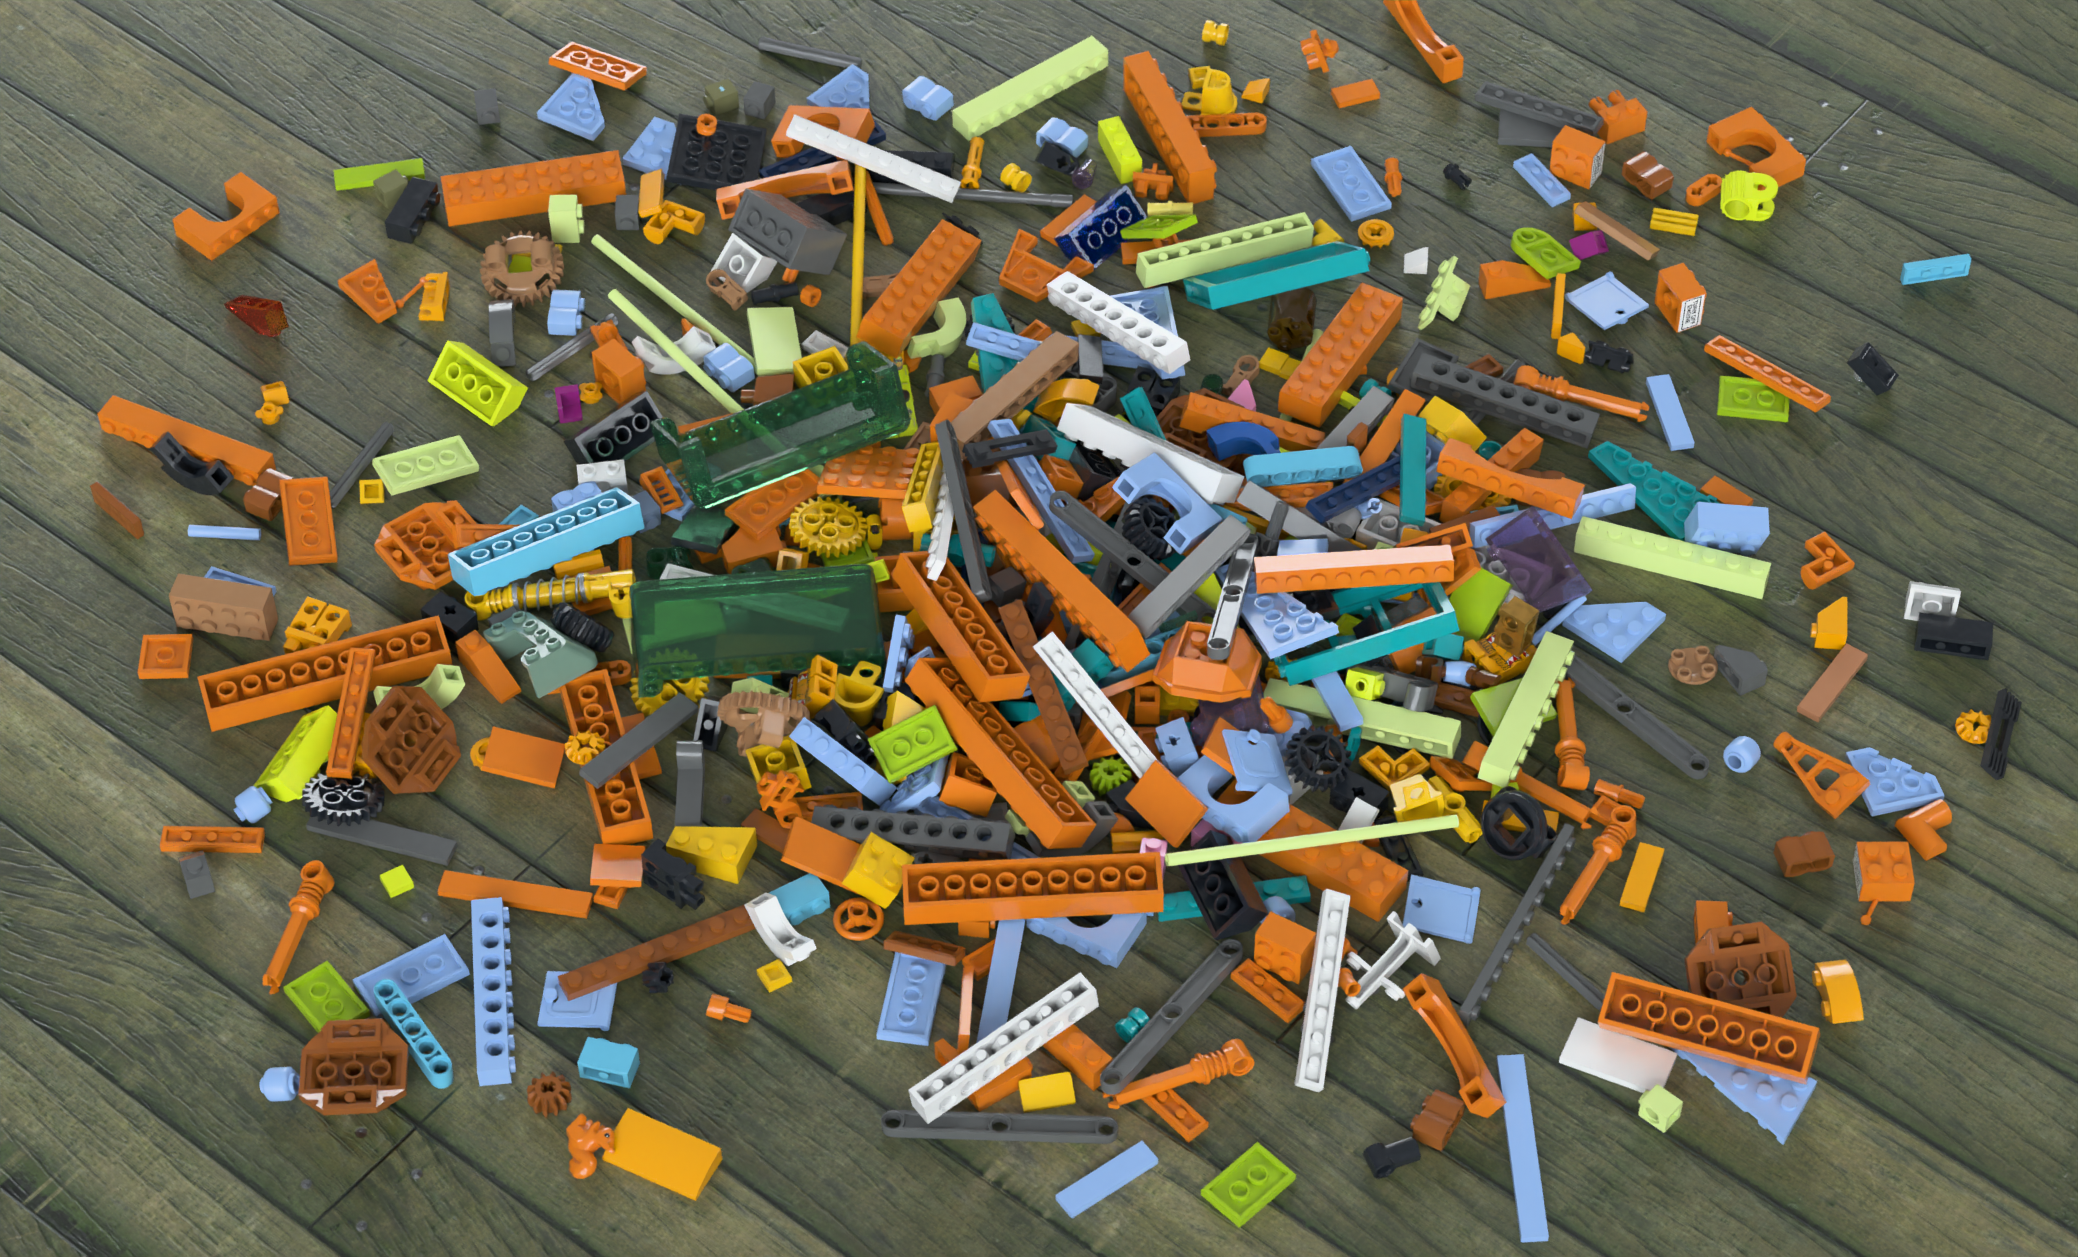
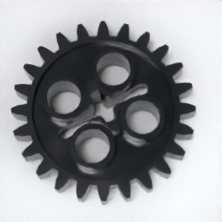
(343, 798)

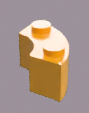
(1054, 398)
(1838, 991)

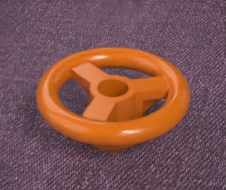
(858, 916)

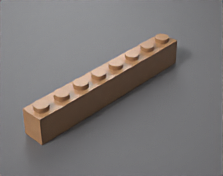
(1016, 389)

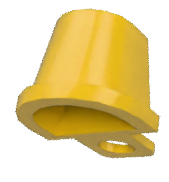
(1215, 95)
(858, 694)
(1416, 799)

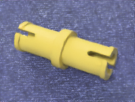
(1169, 208)

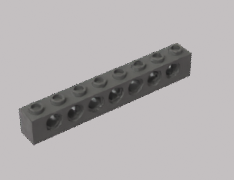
(1504, 400)
(996, 848)

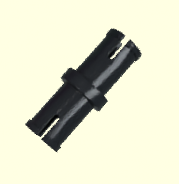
(774, 293)

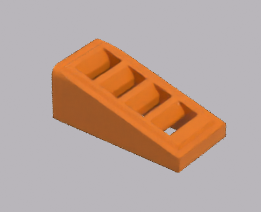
(659, 474)

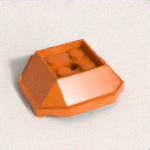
(420, 542)
(1190, 673)

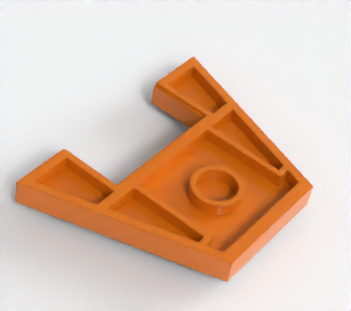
(1029, 274)

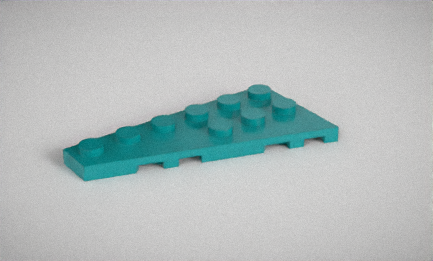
(993, 366)
(1658, 494)

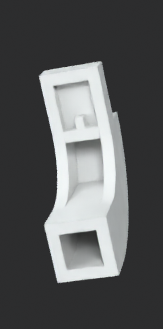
(694, 344)
(777, 931)

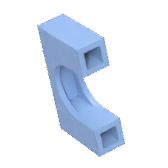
(1157, 478)
(842, 762)
(1241, 821)
(1105, 943)

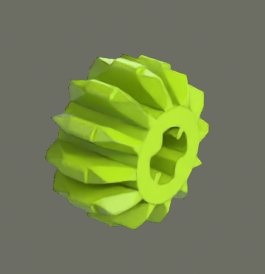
(1109, 775)

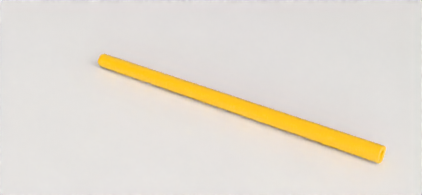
(858, 252)

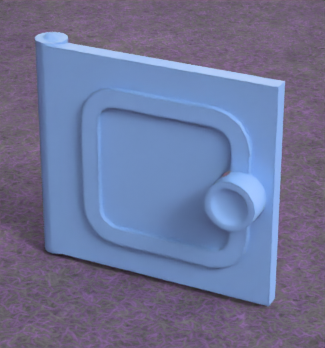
(1604, 298)
(1256, 763)
(1445, 908)
(587, 1011)

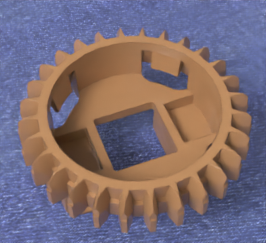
(521, 285)
(774, 720)

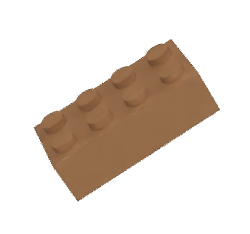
(223, 607)

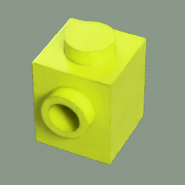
(1364, 683)

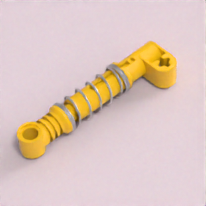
(579, 588)

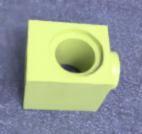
(1660, 1107)

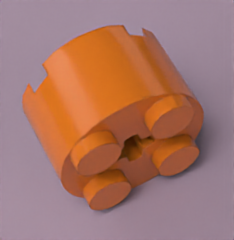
(893, 520)

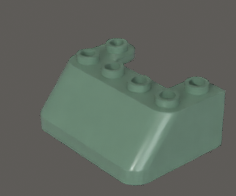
(555, 655)

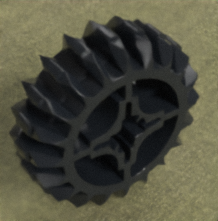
(1146, 527)
(582, 627)
(1336, 765)

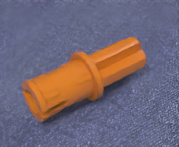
(1393, 176)
(1619, 794)

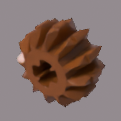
(549, 1094)

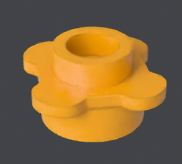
(590, 392)
(269, 413)

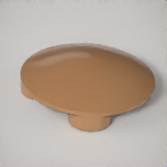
(1693, 665)

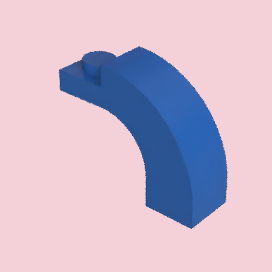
(1241, 438)

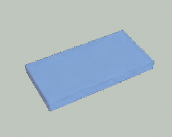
(1351, 183)
(415, 972)
(911, 1000)

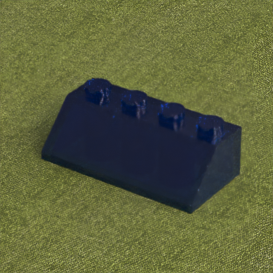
(1097, 231)

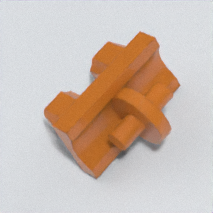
(1322, 51)
(1154, 180)
(605, 332)

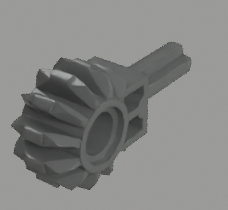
(1269, 542)

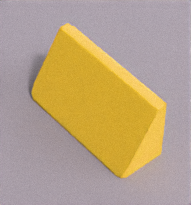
(1046, 1092)

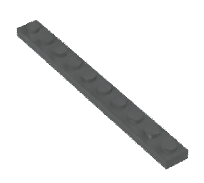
(1514, 931)

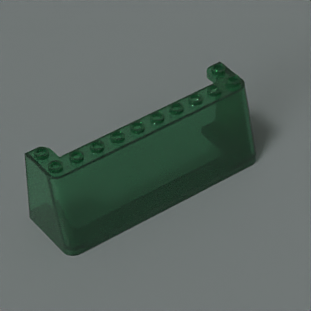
(787, 431)
(753, 623)

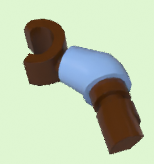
(1455, 672)

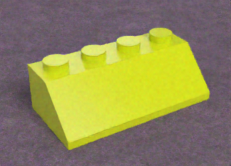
(476, 383)
(300, 756)

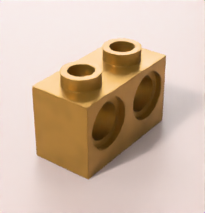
(1516, 626)

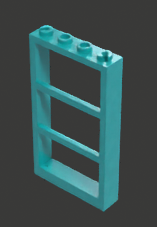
(1276, 274)
(1379, 644)

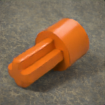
(1278, 717)
(720, 1007)

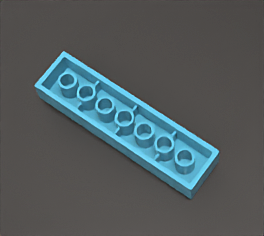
(545, 541)

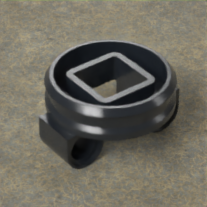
(1532, 842)

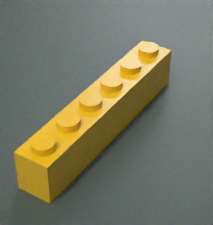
(923, 489)

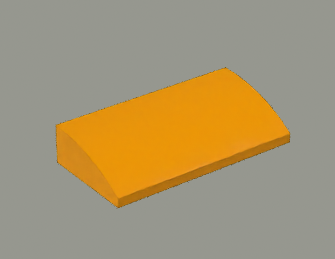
(663, 1154)

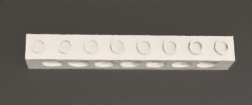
(1118, 322)
(1003, 1048)

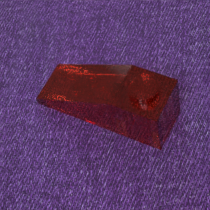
(260, 314)

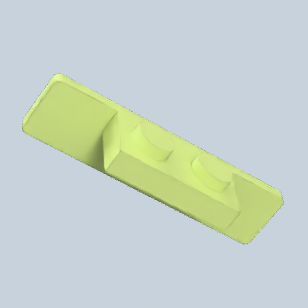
(1447, 294)

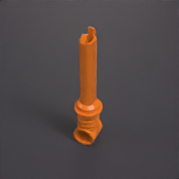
(1561, 389)
(1570, 748)
(1536, 789)
(1606, 849)
(304, 907)
(1231, 1059)

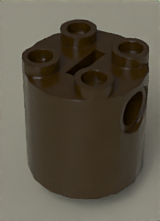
(1292, 318)

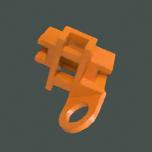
(785, 801)

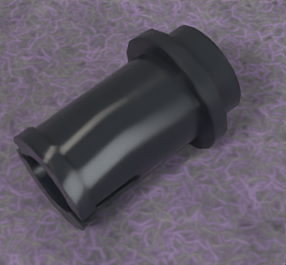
(1457, 176)

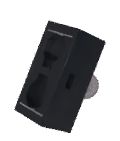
(1872, 369)

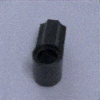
(1384, 1159)

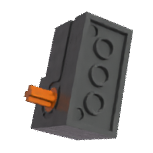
(787, 233)

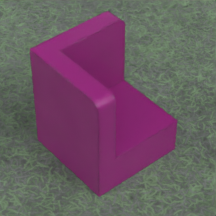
(1589, 245)
(568, 403)

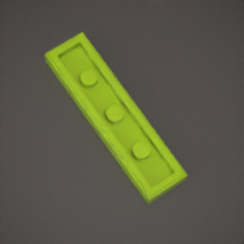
(365, 175)

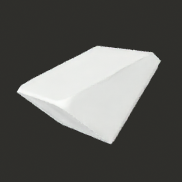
(1416, 261)

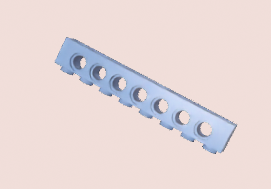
(492, 974)

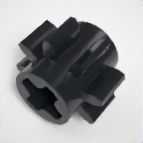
(657, 977)

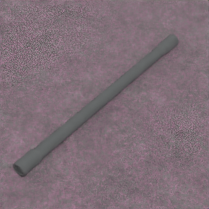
(1053, 200)

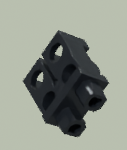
(1155, 390)
(846, 732)
(671, 876)

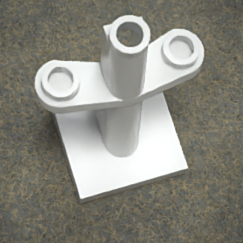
(1407, 943)

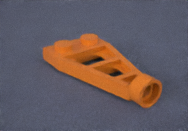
(1841, 792)

